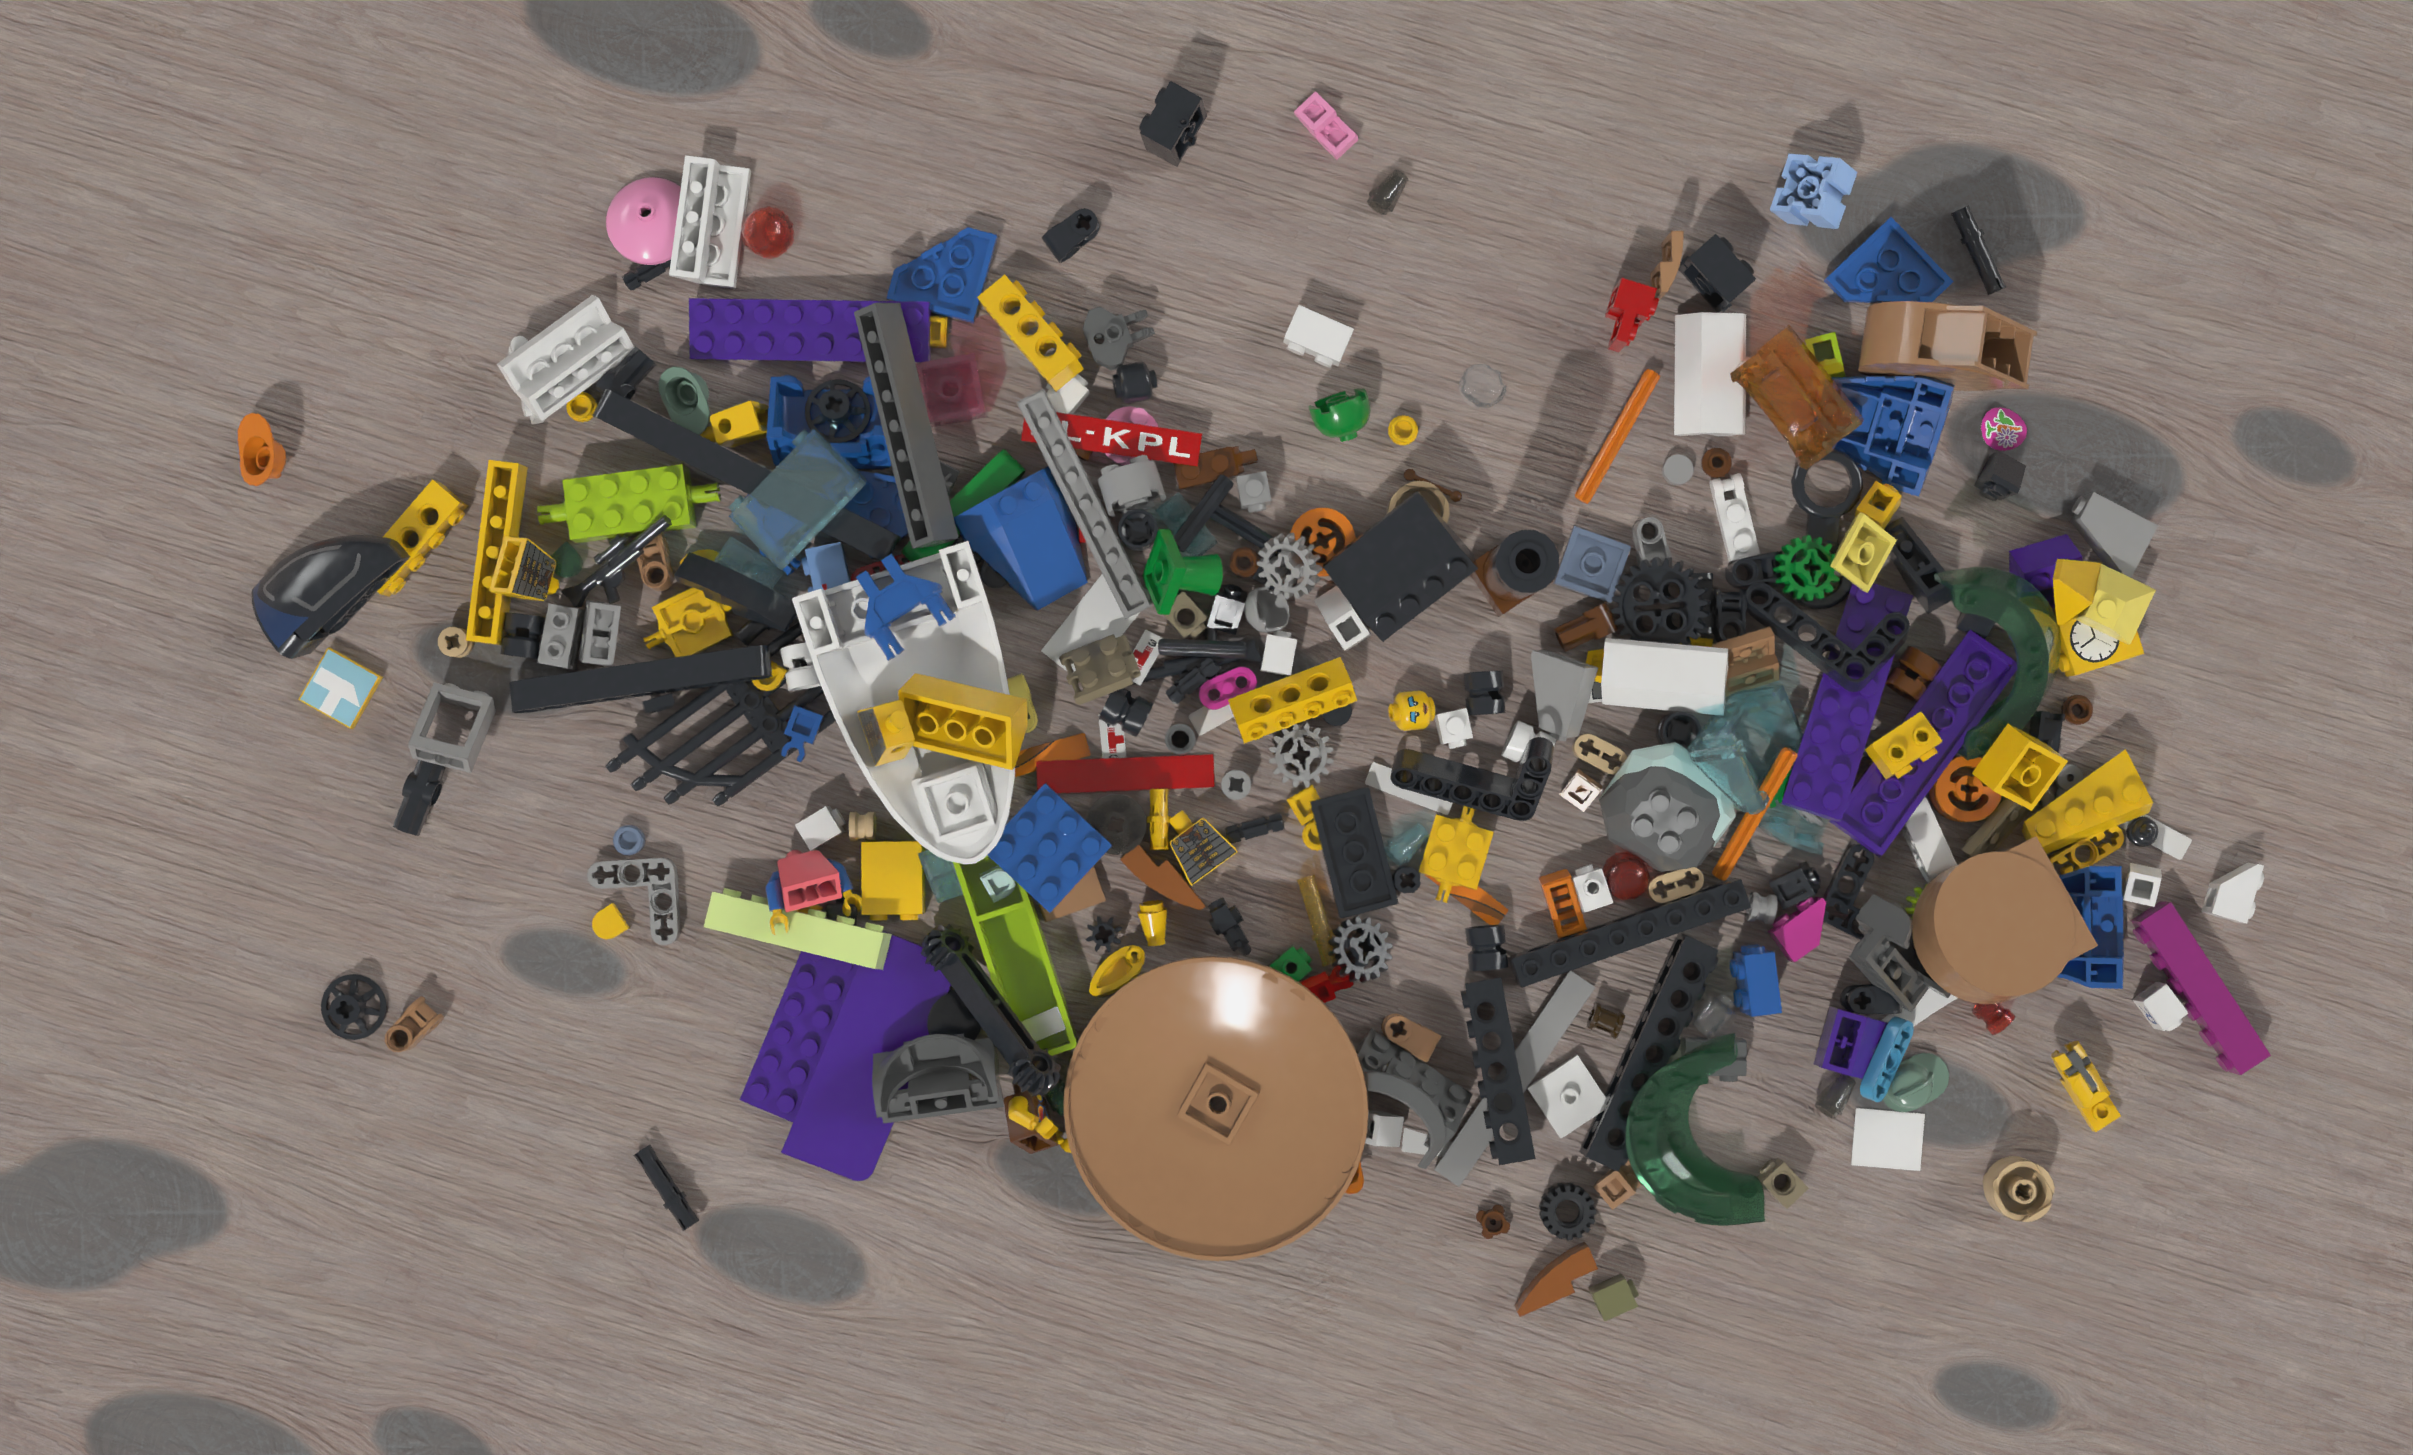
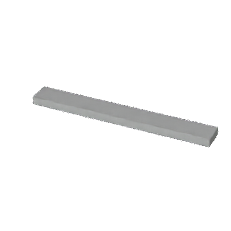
(1084, 503)
(1530, 1057)

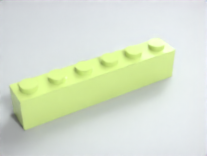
(806, 932)

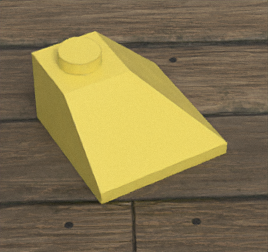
(1863, 552)
(2117, 605)

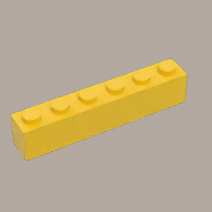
(499, 518)

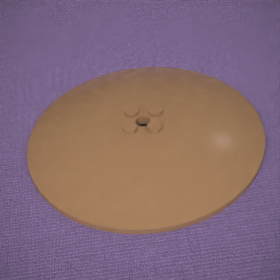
(1203, 1176)

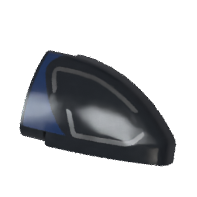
(322, 589)

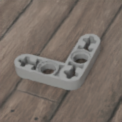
(655, 887)

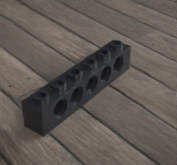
(1522, 1146)

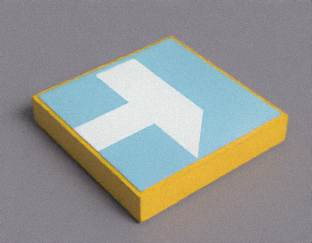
(340, 688)

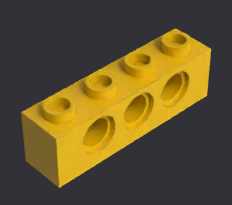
(1055, 369)
(414, 519)
(1292, 700)

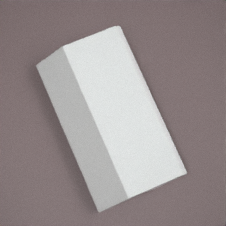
(710, 222)
(1705, 355)
(566, 358)
(1664, 676)

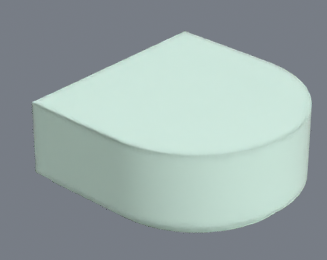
(997, 883)

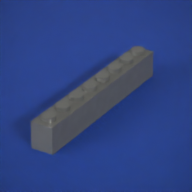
(906, 425)

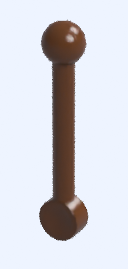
(1410, 475)

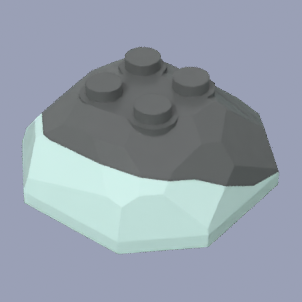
(1664, 808)

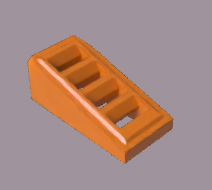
(1556, 879)

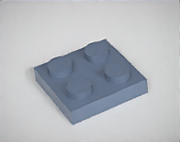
(1592, 564)

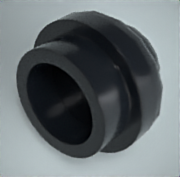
(2142, 831)

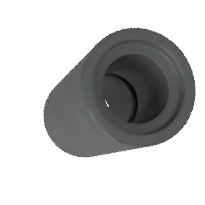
(1171, 731)

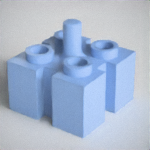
(1813, 191)

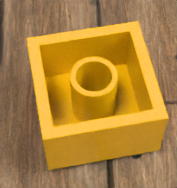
(2019, 767)

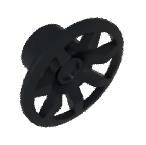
(836, 409)
(352, 1007)

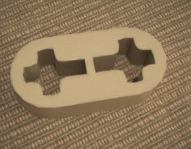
(1596, 760)
(1677, 891)

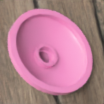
(644, 238)

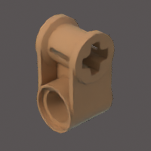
(656, 557)
(417, 1022)
(1414, 1037)

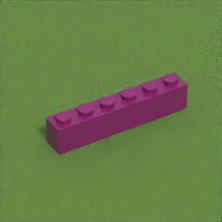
(2200, 988)

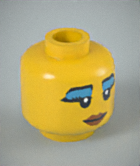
(1412, 710)

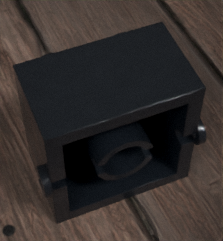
(1172, 122)
(1717, 273)

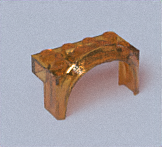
(1797, 396)

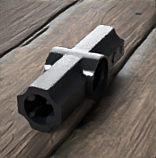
(420, 793)

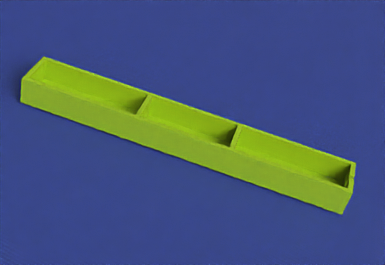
(1016, 952)

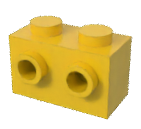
(1903, 746)

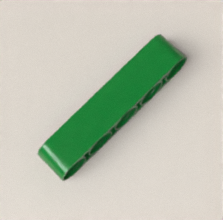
(993, 478)

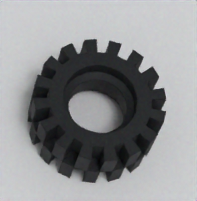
(1580, 1224)

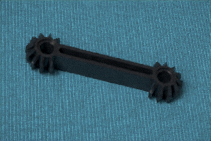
(1029, 1065)

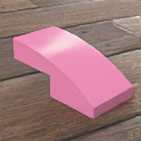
(1325, 125)

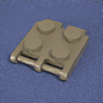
(1100, 668)

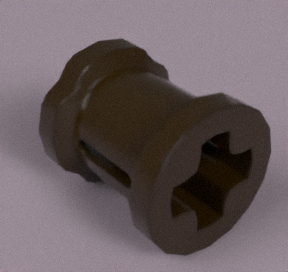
(1605, 1020)

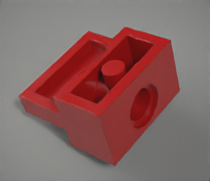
(1629, 306)

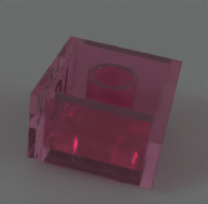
(952, 389)

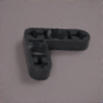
(1846, 900)

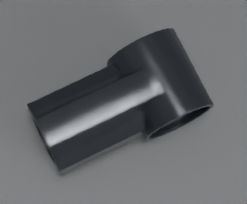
(627, 374)

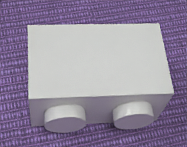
(1317, 336)

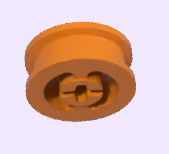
(1310, 521)
(1944, 786)

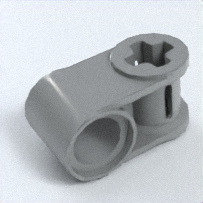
(1651, 548)

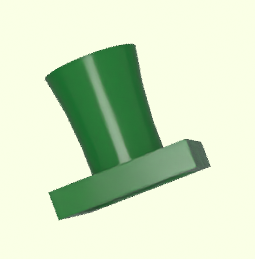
(1170, 571)

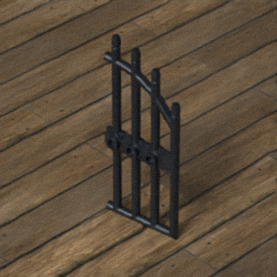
(751, 702)

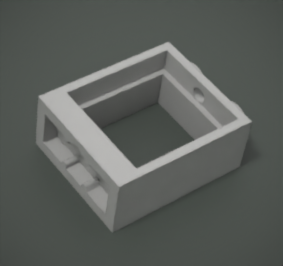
(445, 753)

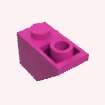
(1801, 930)

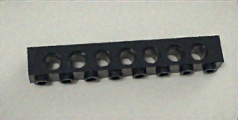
(1629, 932)
(1645, 1035)

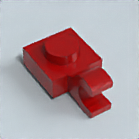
(1325, 986)

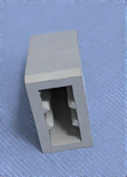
(2112, 532)
(1561, 692)

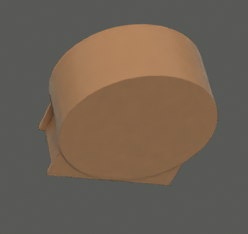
(1947, 343)
(1998, 925)

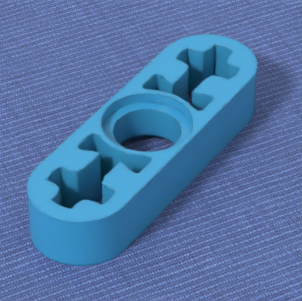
(1886, 1059)

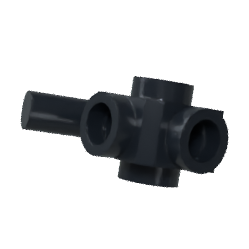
(1227, 922)

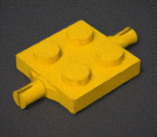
(690, 623)
(1455, 852)

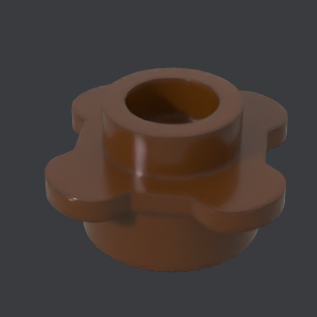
(1490, 1230)

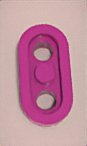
(1227, 687)

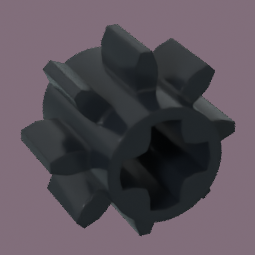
(1100, 941)

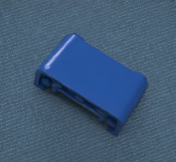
(788, 419)

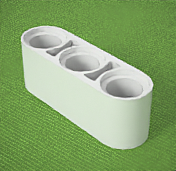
(1927, 842)

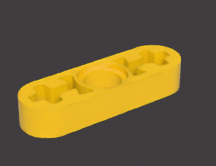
(2105, 848)

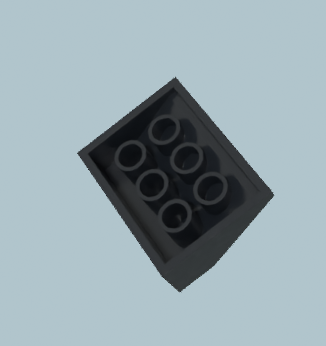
(1400, 566)

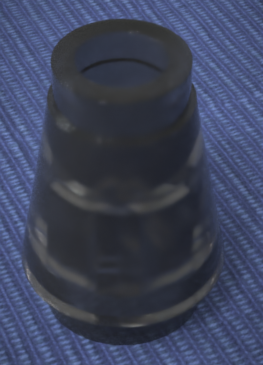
(1387, 193)
(1835, 1096)

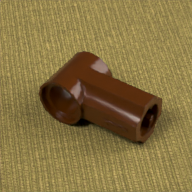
(1592, 625)

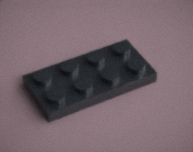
(1354, 852)

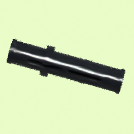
(1978, 250)
(669, 1192)

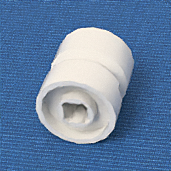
(799, 677)
(1518, 740)

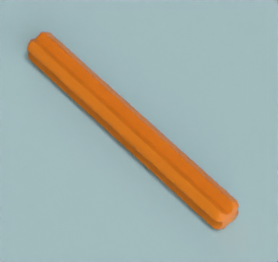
(1617, 436)
(1750, 821)

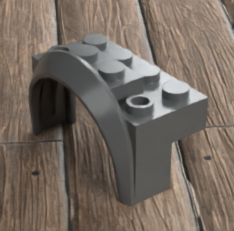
(1417, 1085)

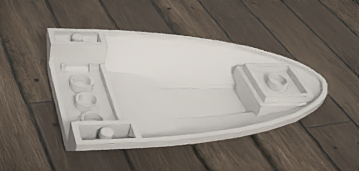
(938, 798)

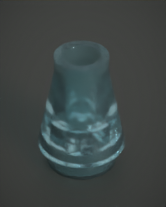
(1405, 845)

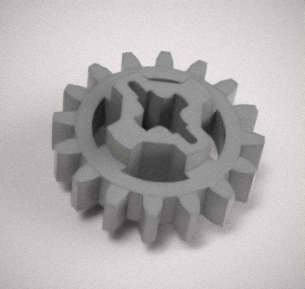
(1289, 565)
(1320, 751)

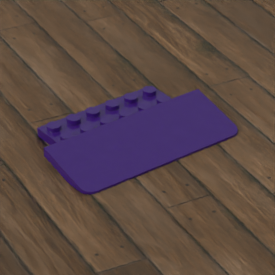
(822, 1049)

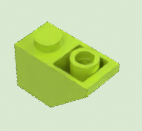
(1827, 352)

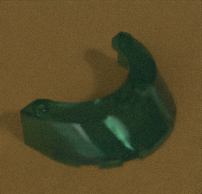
(2035, 637)
(1667, 1154)

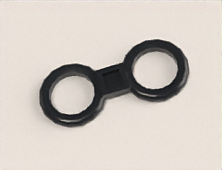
(1825, 521)

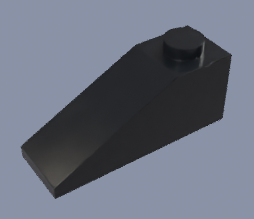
(1917, 566)

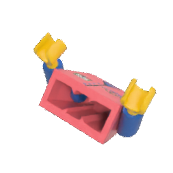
(807, 881)

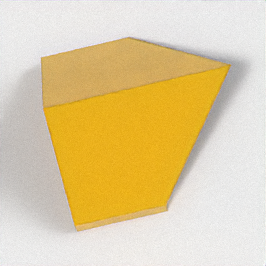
(2074, 587)

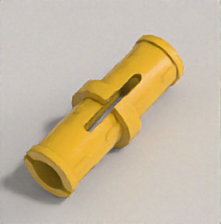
(1159, 819)

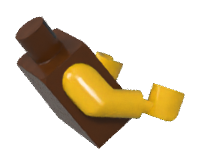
(1031, 1123)

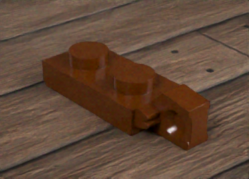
(1211, 464)

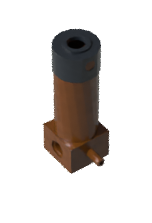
(1516, 569)

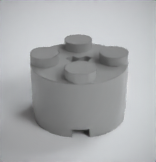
(1131, 486)

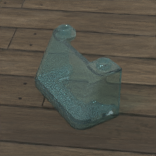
(797, 498)
(1744, 743)

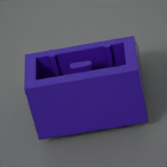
(2038, 562)
(1848, 1042)

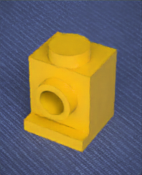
(1883, 496)

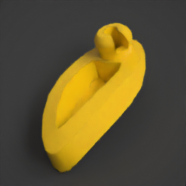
(1117, 970)

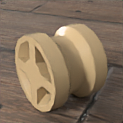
(460, 646)
(862, 826)

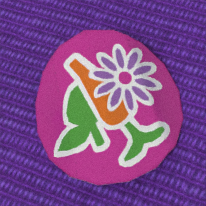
(2003, 429)

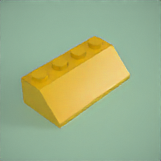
(965, 720)

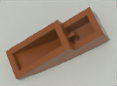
(1161, 878)
(1555, 1279)

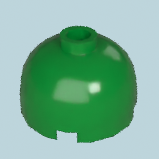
(1341, 414)

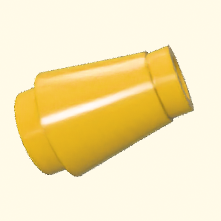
(1153, 921)

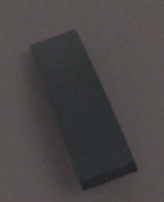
(736, 590)

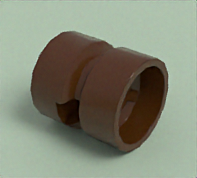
(1918, 665)

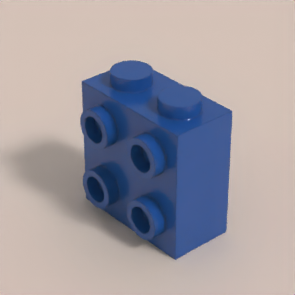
(1756, 981)

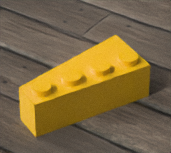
(2091, 806)

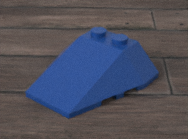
(1898, 428)
(1028, 539)
(2099, 899)

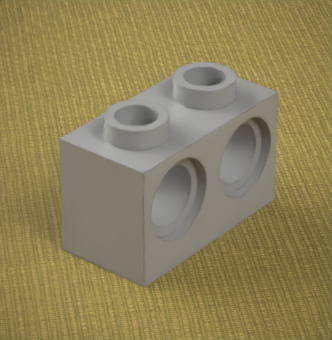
(599, 633)
(561, 636)

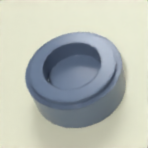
(629, 840)

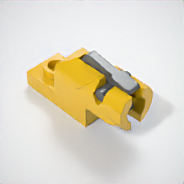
(2085, 1086)

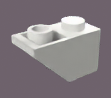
(1342, 618)
(2234, 893)

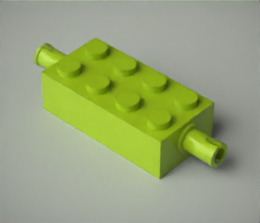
(628, 502)

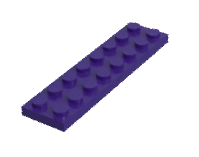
(792, 329)
(1952, 706)
(1842, 718)

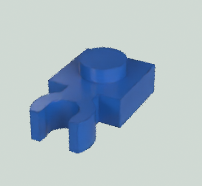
(803, 728)

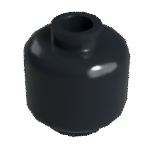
(1134, 382)

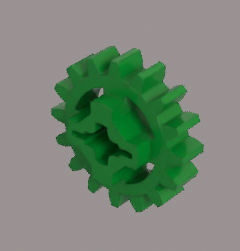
(1806, 580)

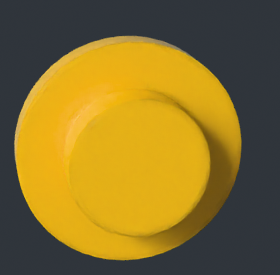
(581, 407)
(1402, 430)

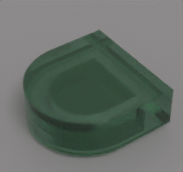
(567, 561)

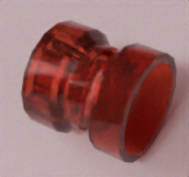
(1994, 1015)

